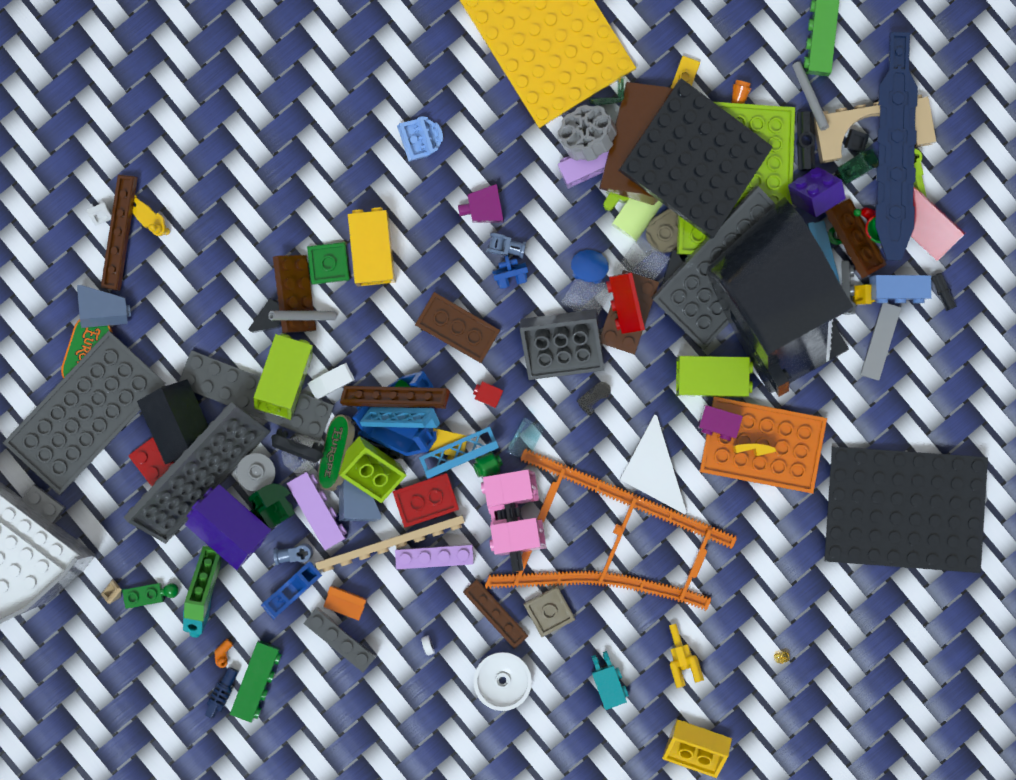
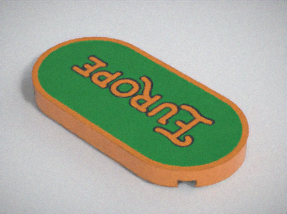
(80, 344)

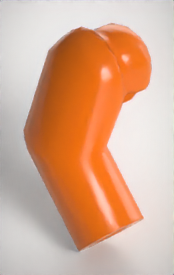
(221, 653)

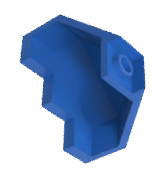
(400, 439)

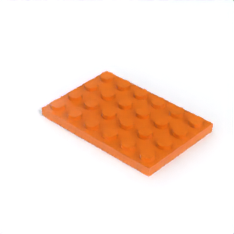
(793, 435)

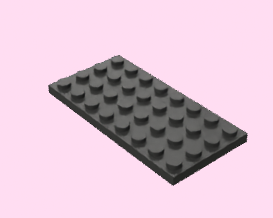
(689, 294)
(83, 413)
(198, 469)

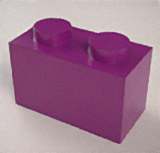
(719, 422)

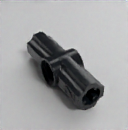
(805, 128)

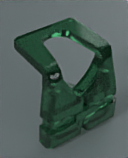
(610, 100)

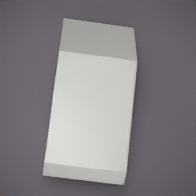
(331, 381)

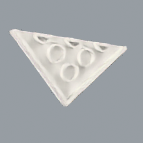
(652, 469)

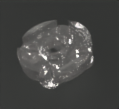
(292, 461)

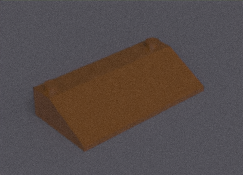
(634, 115)

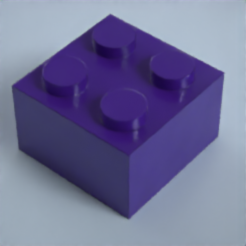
(816, 191)

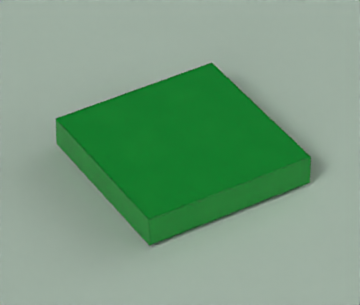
(328, 263)

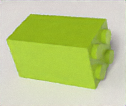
(283, 376)
(713, 376)

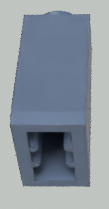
(101, 308)
(356, 504)

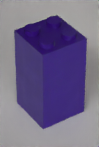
(227, 526)

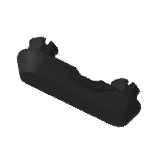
(282, 443)

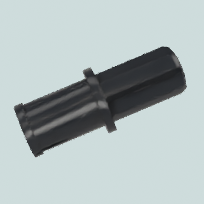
(943, 291)

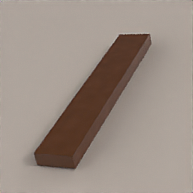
(119, 232)
(395, 397)

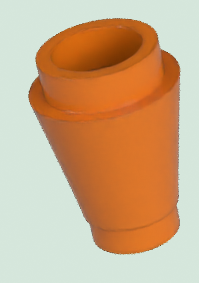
(740, 91)

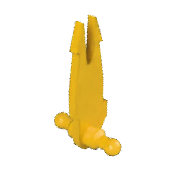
(149, 218)

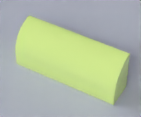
(635, 217)

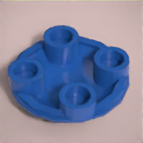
(589, 266)

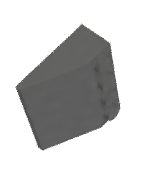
(562, 344)

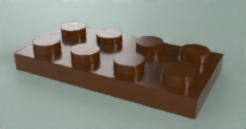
(854, 238)
(294, 290)
(457, 327)
(629, 341)

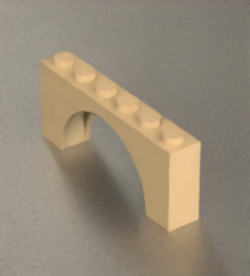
(830, 140)

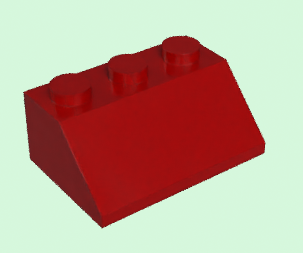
(625, 303)

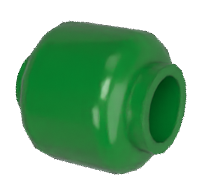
(487, 465)

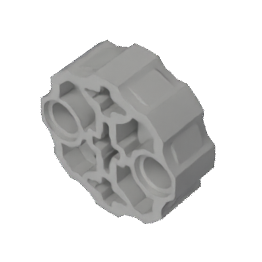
(587, 132)

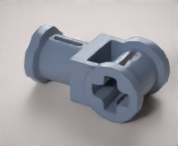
(504, 246)
(292, 554)

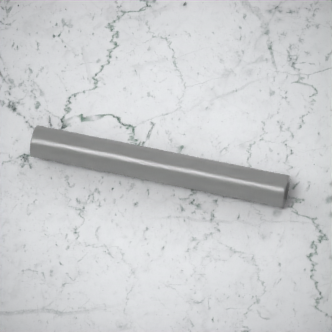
(810, 96)
(302, 315)

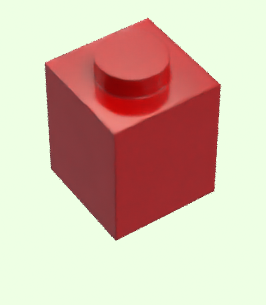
(487, 394)

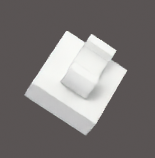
(99, 213)

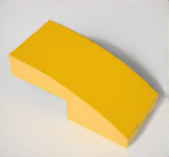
(759, 449)

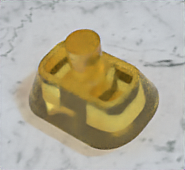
(781, 657)

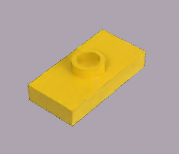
(686, 70)

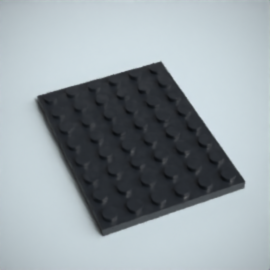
(906, 509)

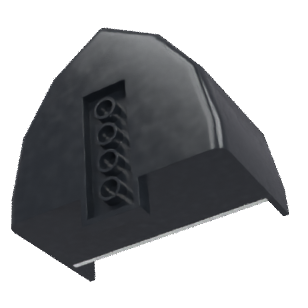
(781, 298)

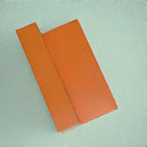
(345, 602)

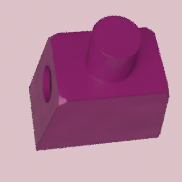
(483, 206)

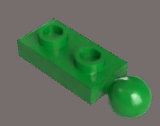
(148, 594)

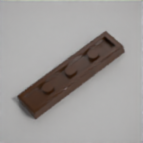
(495, 613)

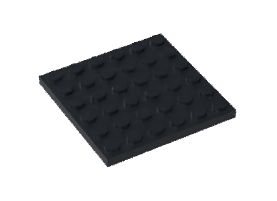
(695, 158)

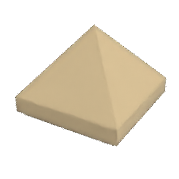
(112, 592)

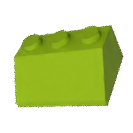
(371, 470)

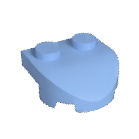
(420, 137)

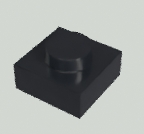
(856, 141)

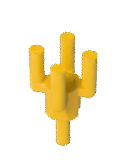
(683, 660)

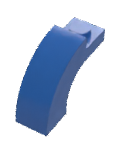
(291, 590)

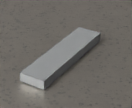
(880, 341)

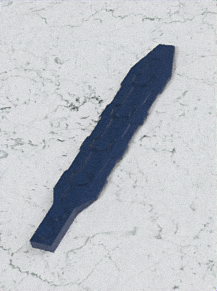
(896, 151)

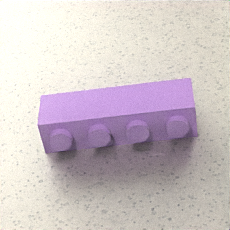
(578, 171)
(316, 510)
(434, 556)

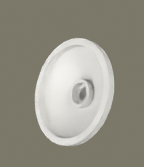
(505, 695)

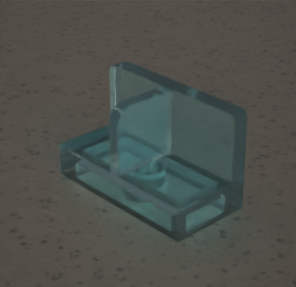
(525, 437)

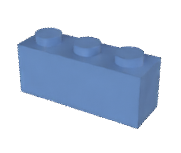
(900, 288)

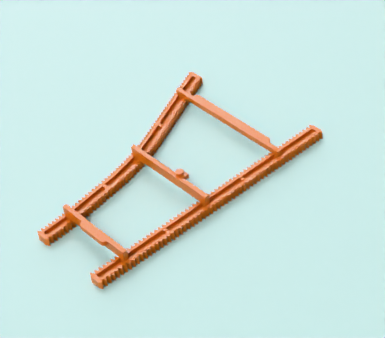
(604, 577)

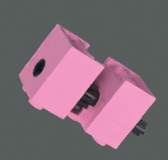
(507, 530)

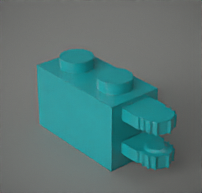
(608, 683)

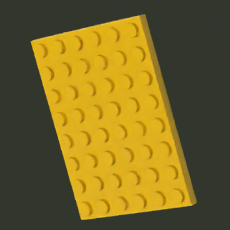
(551, 50)

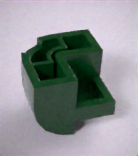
(271, 505)

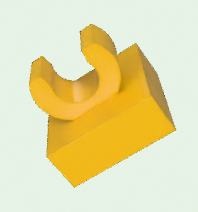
(862, 295)

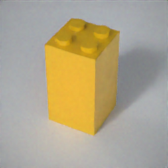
(371, 247)

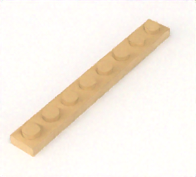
(398, 541)

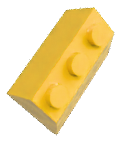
(697, 748)

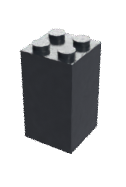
(173, 418)

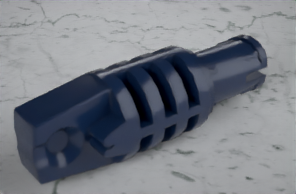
(221, 693)

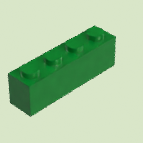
(255, 681)

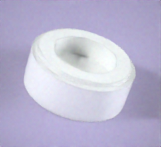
(427, 645)

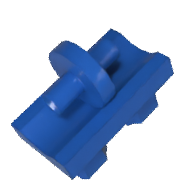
(519, 271)

